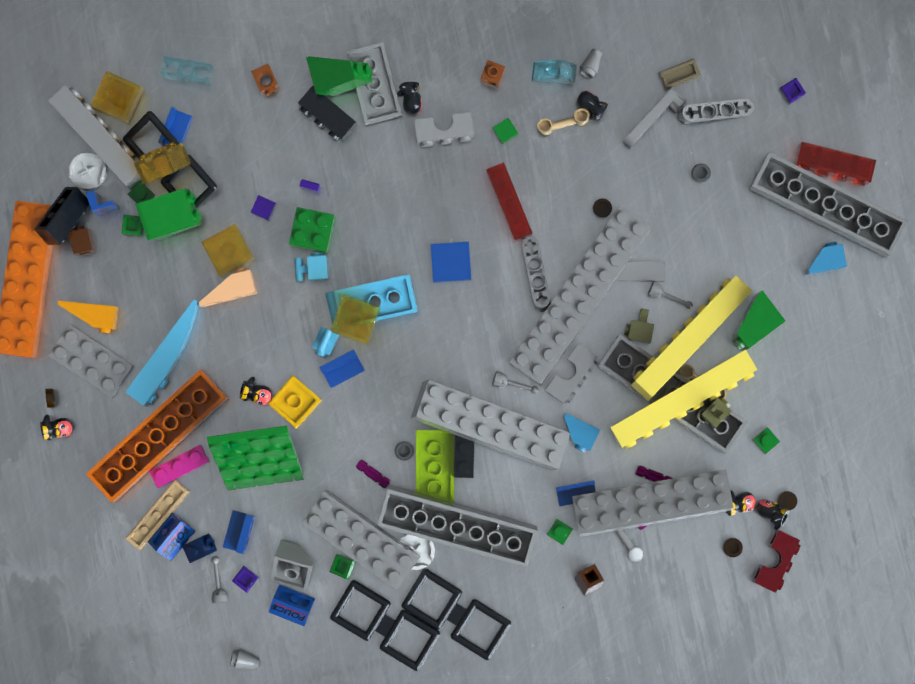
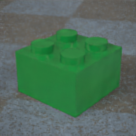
(312, 230)

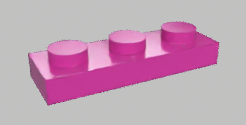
(179, 466)

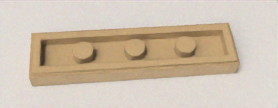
(157, 515)

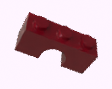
(786, 547)

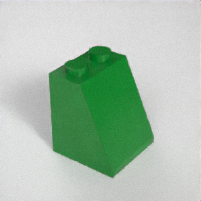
(337, 76)
(169, 214)
(757, 322)

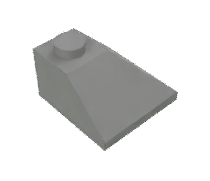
(291, 566)

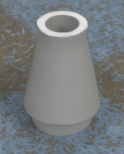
(590, 66)
(242, 660)

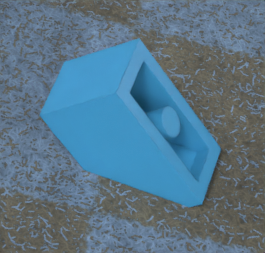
(828, 258)
(581, 433)

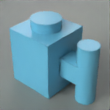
(316, 267)
(325, 342)

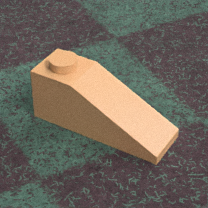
(234, 287)

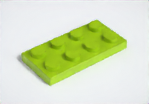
(435, 464)

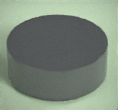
(700, 173)
(404, 450)

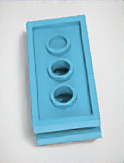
(382, 289)

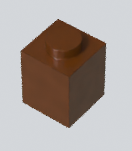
(81, 241)
(589, 579)

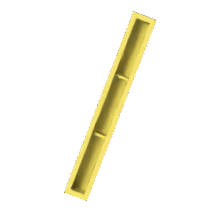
(691, 338)
(683, 398)

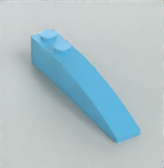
(164, 359)

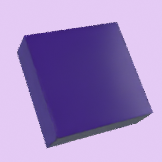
(792, 91)
(310, 186)
(263, 207)
(245, 579)

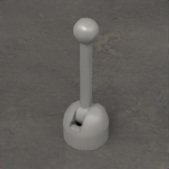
(656, 290)
(500, 380)
(218, 595)

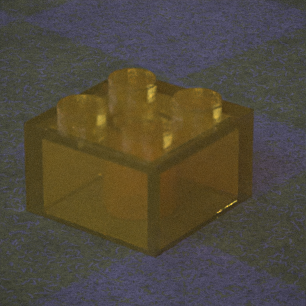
(117, 97)
(162, 162)
(228, 250)
(355, 319)

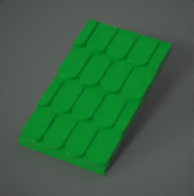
(256, 457)

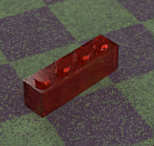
(835, 163)
(509, 202)

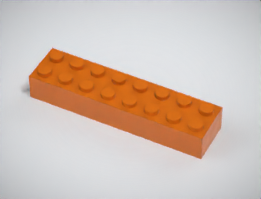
(24, 282)
(157, 436)

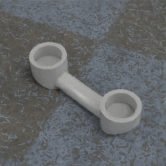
(634, 553)

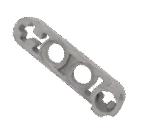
(672, 99)
(716, 110)
(537, 272)

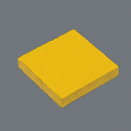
(294, 401)

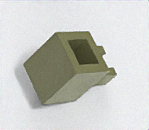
(640, 330)
(716, 412)

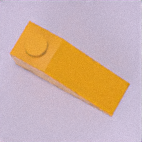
(98, 316)

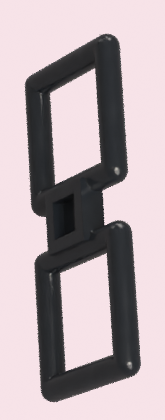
(165, 181)
(456, 614)
(385, 625)

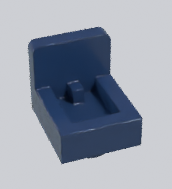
(199, 548)

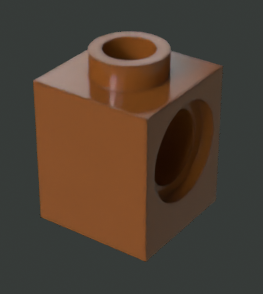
(492, 73)
(259, 74)

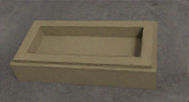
(679, 74)

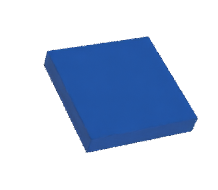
(450, 262)

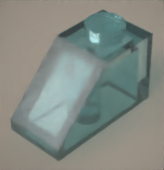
(554, 72)

